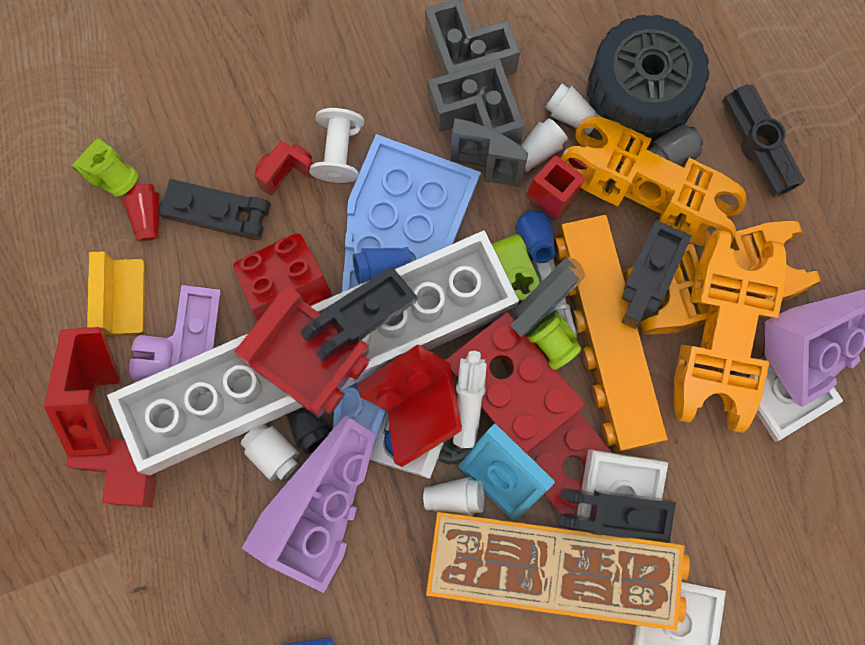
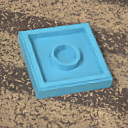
(506, 473)

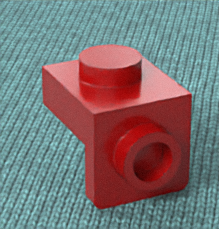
(274, 168)

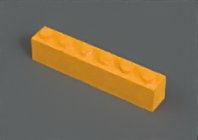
(611, 347)

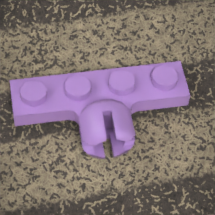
(191, 337)

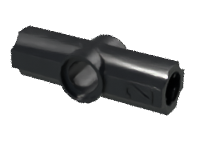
(772, 160)

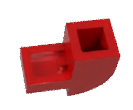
(557, 186)
(122, 481)

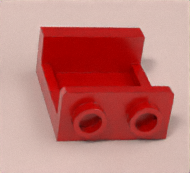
(291, 363)
(78, 367)

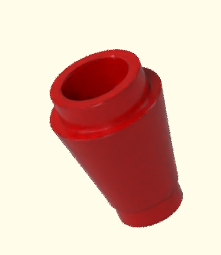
(143, 211)

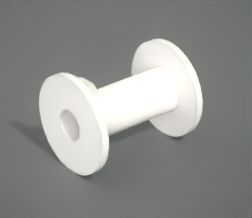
(340, 125)

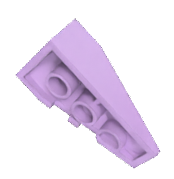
(815, 343)
(308, 518)

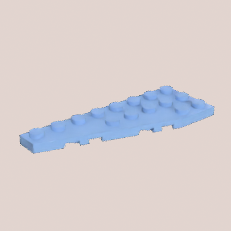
(400, 203)

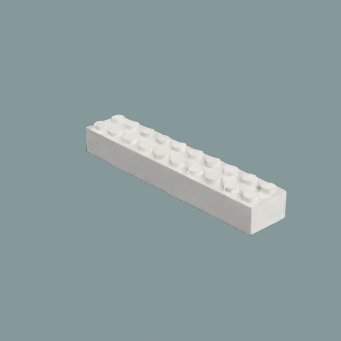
(222, 397)

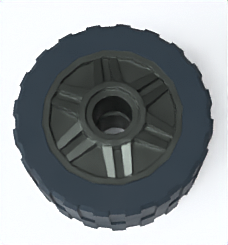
(648, 75)

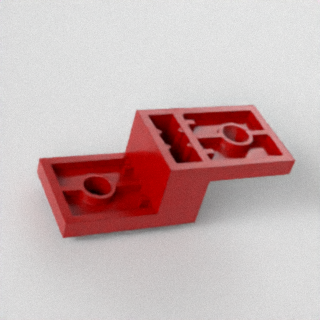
(533, 406)

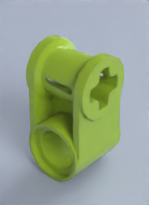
(105, 169)
(516, 264)
(555, 340)

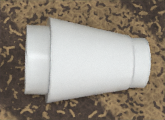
(570, 107)
(543, 143)
(456, 497)

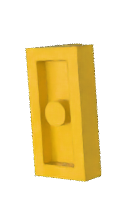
(116, 294)

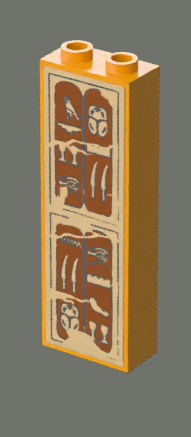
(558, 571)

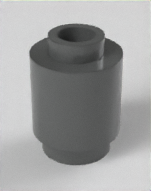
(678, 144)

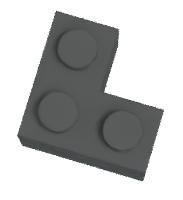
(460, 47)
(477, 96)

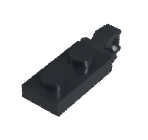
(653, 271)

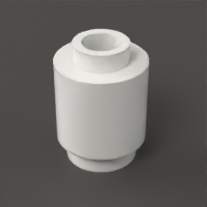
(270, 452)

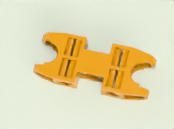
(654, 180)
(681, 314)
(729, 331)

